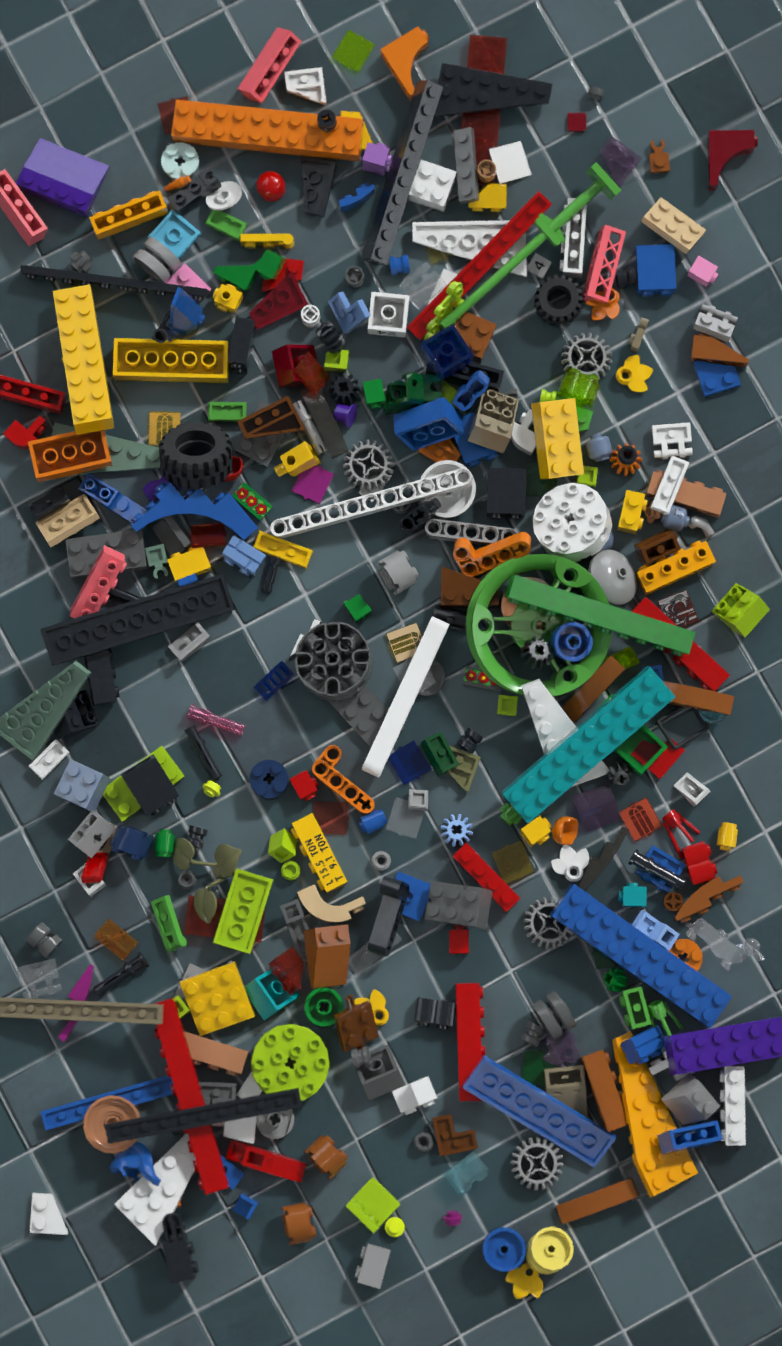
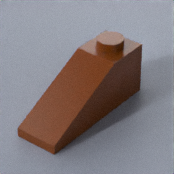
(713, 351)

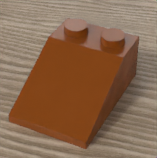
(327, 955)

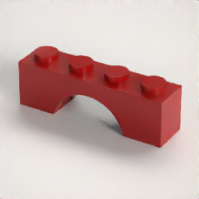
(486, 877)

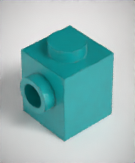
(632, 895)

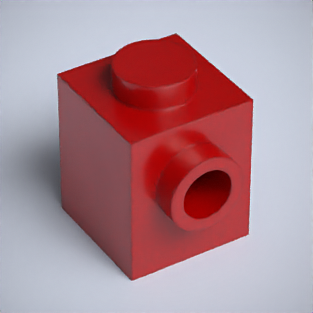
(305, 785)

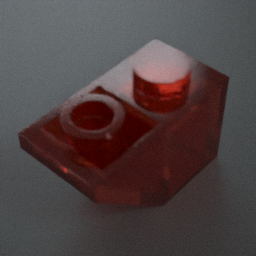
(288, 969)

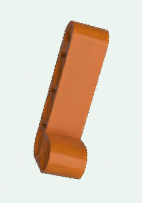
(516, 545)
(345, 783)

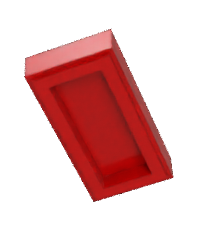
(95, 868)

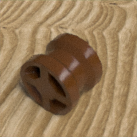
(674, 899)

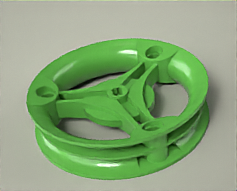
(524, 621)

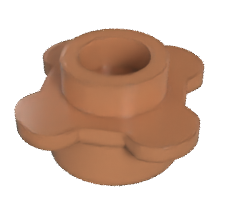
(651, 514)

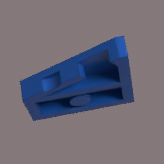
(716, 377)

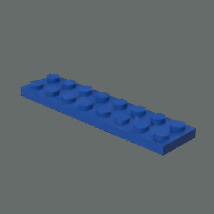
(539, 1111)

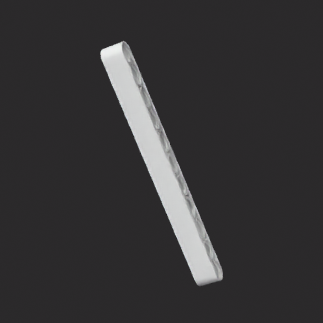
(381, 505)

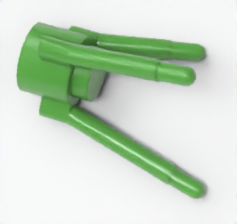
(658, 1011)

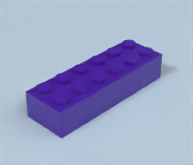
(724, 1046)

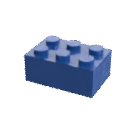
(428, 424)

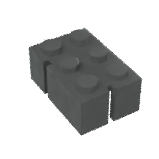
(458, 905)

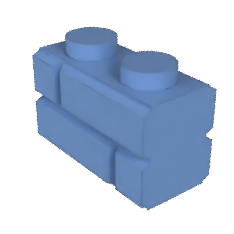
(243, 556)

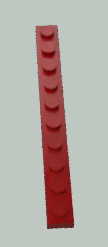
(485, 258)

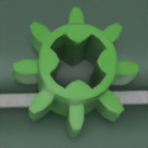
(510, 815)

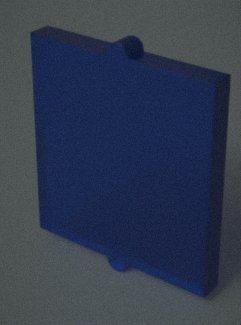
(409, 762)

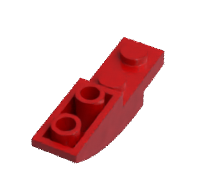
(266, 1161)

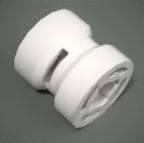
(312, 318)

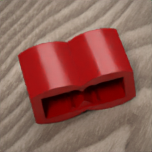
(698, 863)

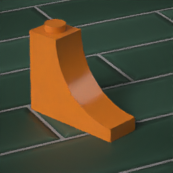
(401, 56)

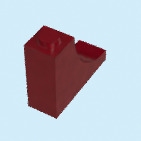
(724, 147)

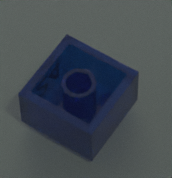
(446, 352)

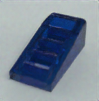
(281, 665)

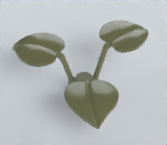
(225, 866)

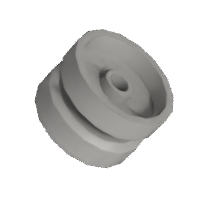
(156, 260)

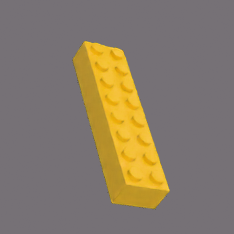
(83, 359)

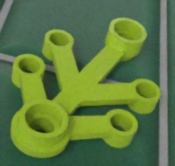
(441, 311)

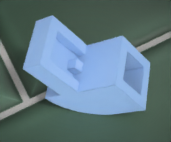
(655, 930)

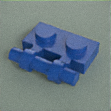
(664, 860)

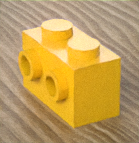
(631, 512)
(536, 831)

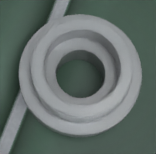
(376, 856)

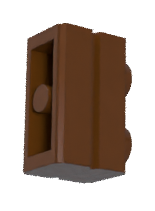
(657, 547)

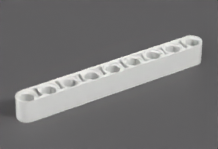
(405, 697)

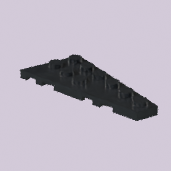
(484, 91)

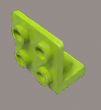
(373, 1204)

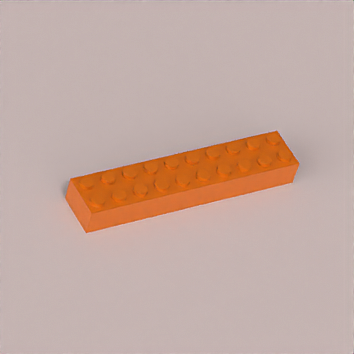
(265, 130)

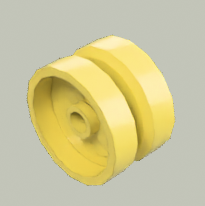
(541, 1259)

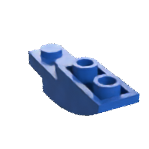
(110, 498)

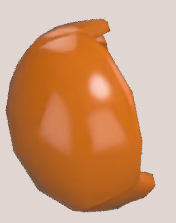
(565, 830)

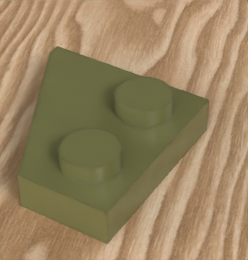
(467, 767)

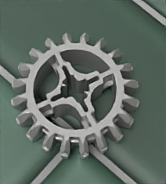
(574, 346)
(376, 466)
(537, 935)
(550, 1174)

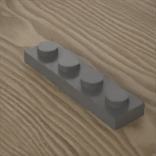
(466, 165)

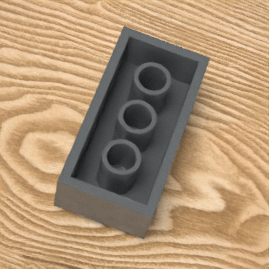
(85, 550)

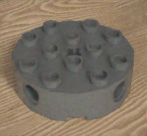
(337, 643)

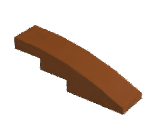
(593, 688)
(700, 698)
(597, 1201)

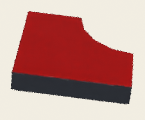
(661, 765)

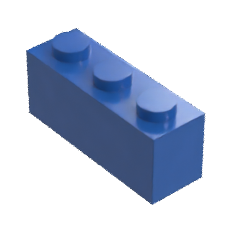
(689, 1137)

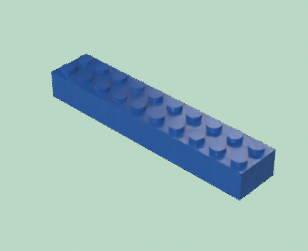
(640, 955)

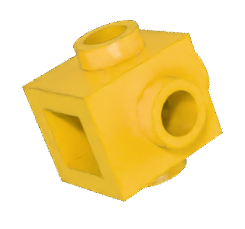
(233, 301)

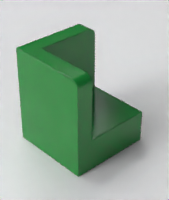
(357, 608)

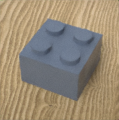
(82, 785)

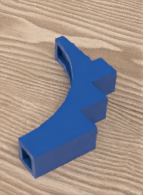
(171, 502)

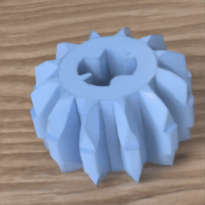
(457, 837)

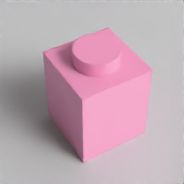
(703, 271)

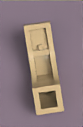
(320, 909)

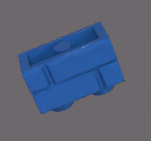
(644, 1044)

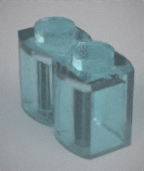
(466, 1172)

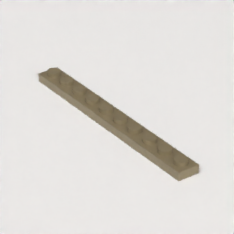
(81, 1010)

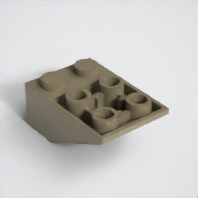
(493, 420)
(567, 1086)

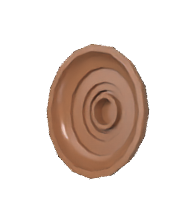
(105, 1111)

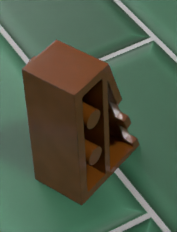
(459, 588)

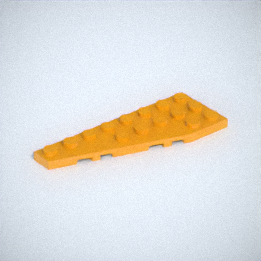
(647, 1119)

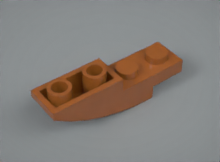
(700, 901)

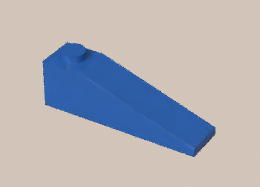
(185, 314)

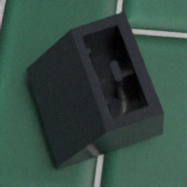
(77, 718)

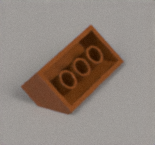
(604, 1090)

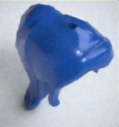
(133, 1161)

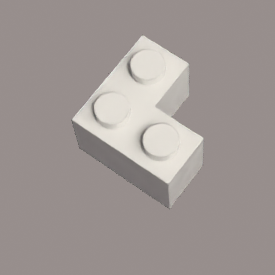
(415, 1094)

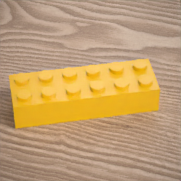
(171, 361)

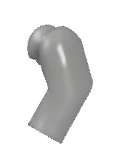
(702, 523)

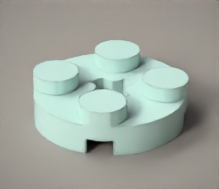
(175, 151)

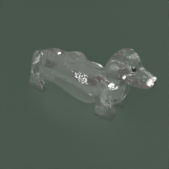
(721, 946)

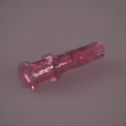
(237, 728)

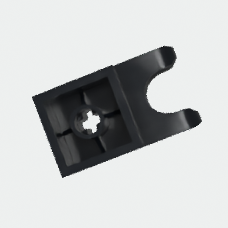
(178, 1249)

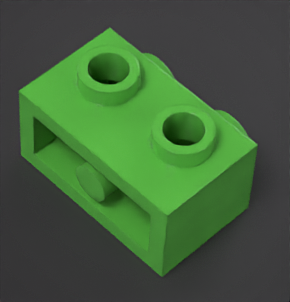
(635, 1007)

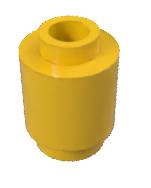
(727, 836)

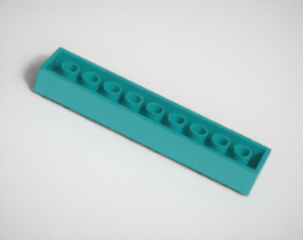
(588, 744)

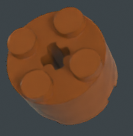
(326, 1156)
(298, 1224)

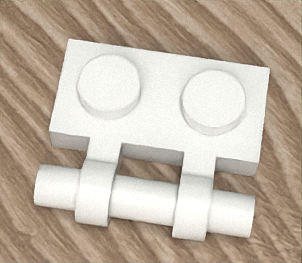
(672, 434)

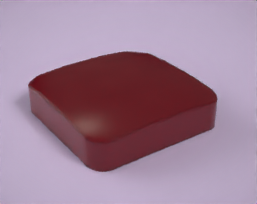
(576, 122)

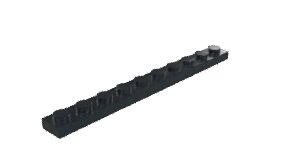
(105, 282)
(203, 1115)

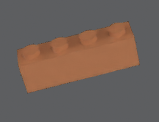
(691, 495)
(216, 1054)

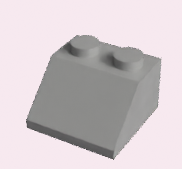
(690, 1101)

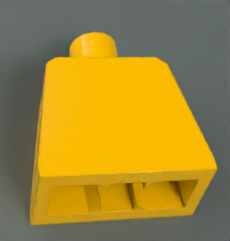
(302, 455)

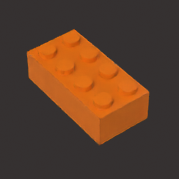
(69, 454)

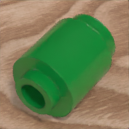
(164, 843)

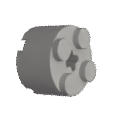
(397, 571)

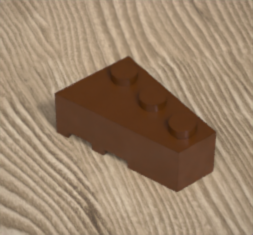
(271, 420)

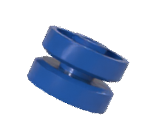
(504, 1237)

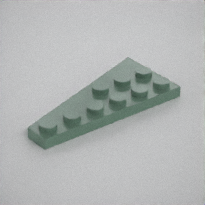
(124, 453)
(37, 716)

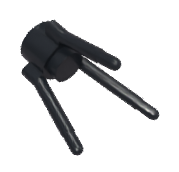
(163, 332)

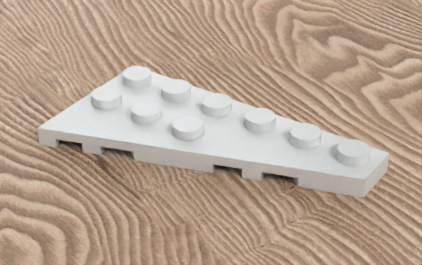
(466, 239)
(553, 723)
(148, 1204)

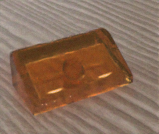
(116, 939)

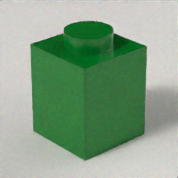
(374, 393)

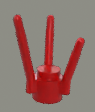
(674, 820)

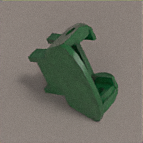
(411, 392)

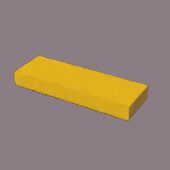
(283, 549)

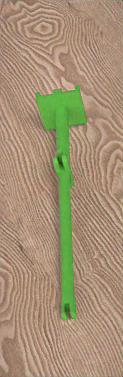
(549, 230)

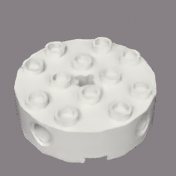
(572, 522)

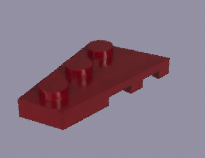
(279, 302)

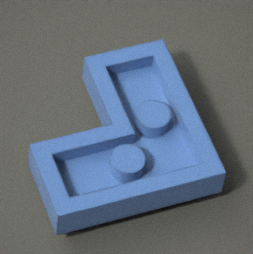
(348, 315)

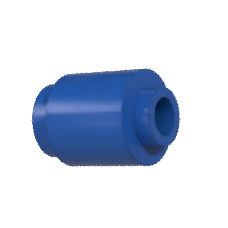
(373, 821)

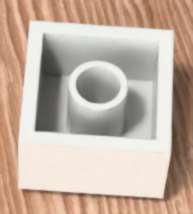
(432, 185)
(388, 314)

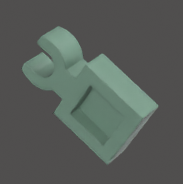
(156, 558)

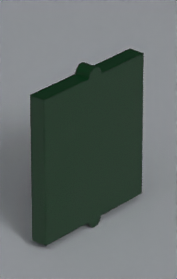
(533, 1067)

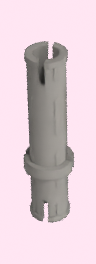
(310, 431)

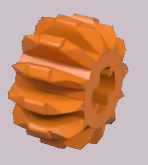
(625, 468)

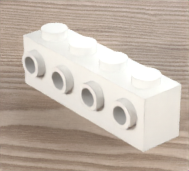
(574, 244)
(733, 1105)

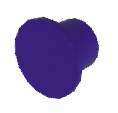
(345, 414)

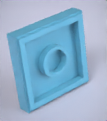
(175, 233)

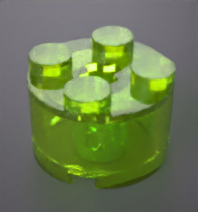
(579, 386)

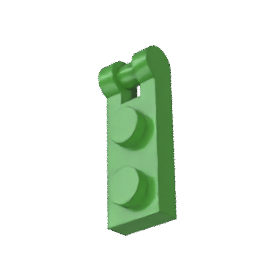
(168, 923)

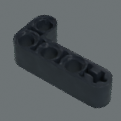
(389, 915)

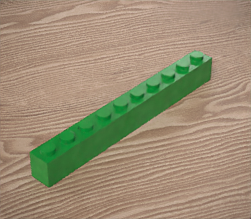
(599, 614)

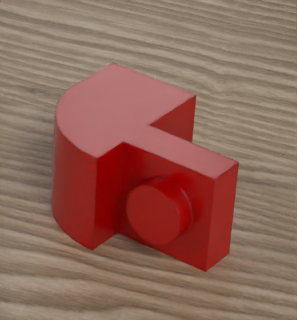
(20, 436)

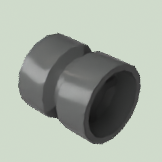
(44, 940)

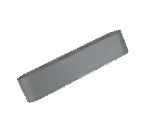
(462, 528)

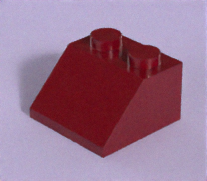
(285, 361)

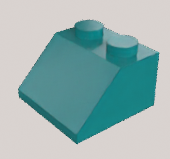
(268, 994)

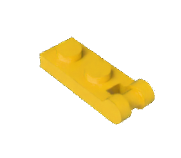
(269, 241)

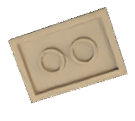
(673, 225)
(67, 520)

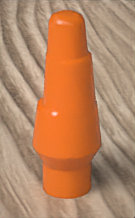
(178, 183)

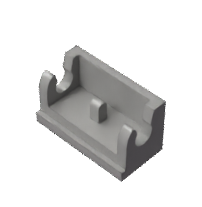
(189, 642)

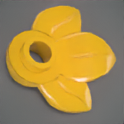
(637, 374)
(378, 1005)
(524, 1284)

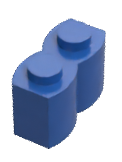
(473, 389)

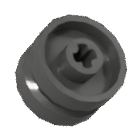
(556, 1013)

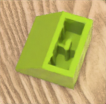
(740, 610)

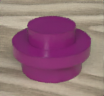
(452, 1218)

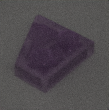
(619, 160)

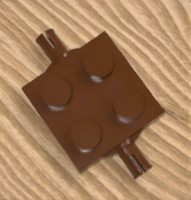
(355, 1025)

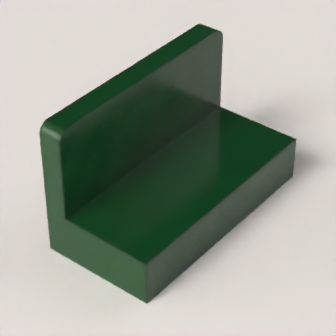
(439, 753)

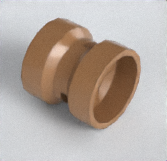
(486, 167)

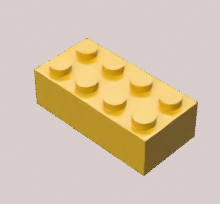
(557, 438)

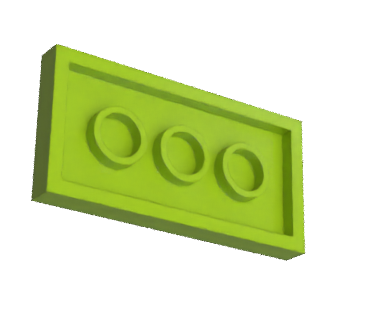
(121, 797)
(243, 911)

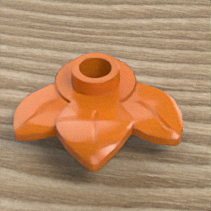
(601, 310)

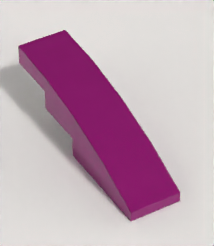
(79, 993)

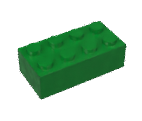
(625, 749)

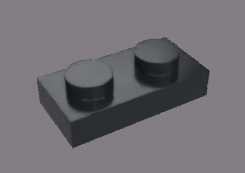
(455, 618)

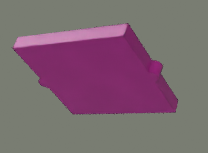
(313, 483)

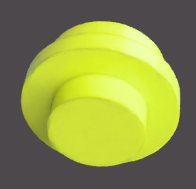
(211, 789)
(394, 1227)

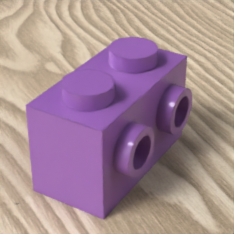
(376, 159)

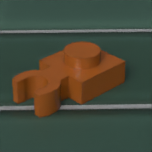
(659, 160)

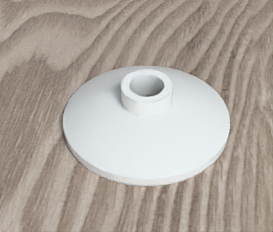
(225, 196)

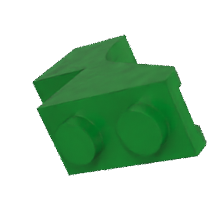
(244, 276)

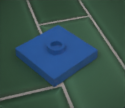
(417, 896)

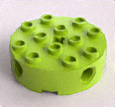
(299, 1045)

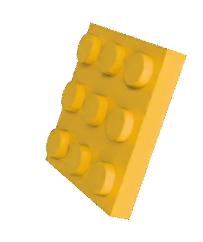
(217, 998)

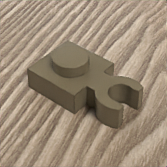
(636, 339)

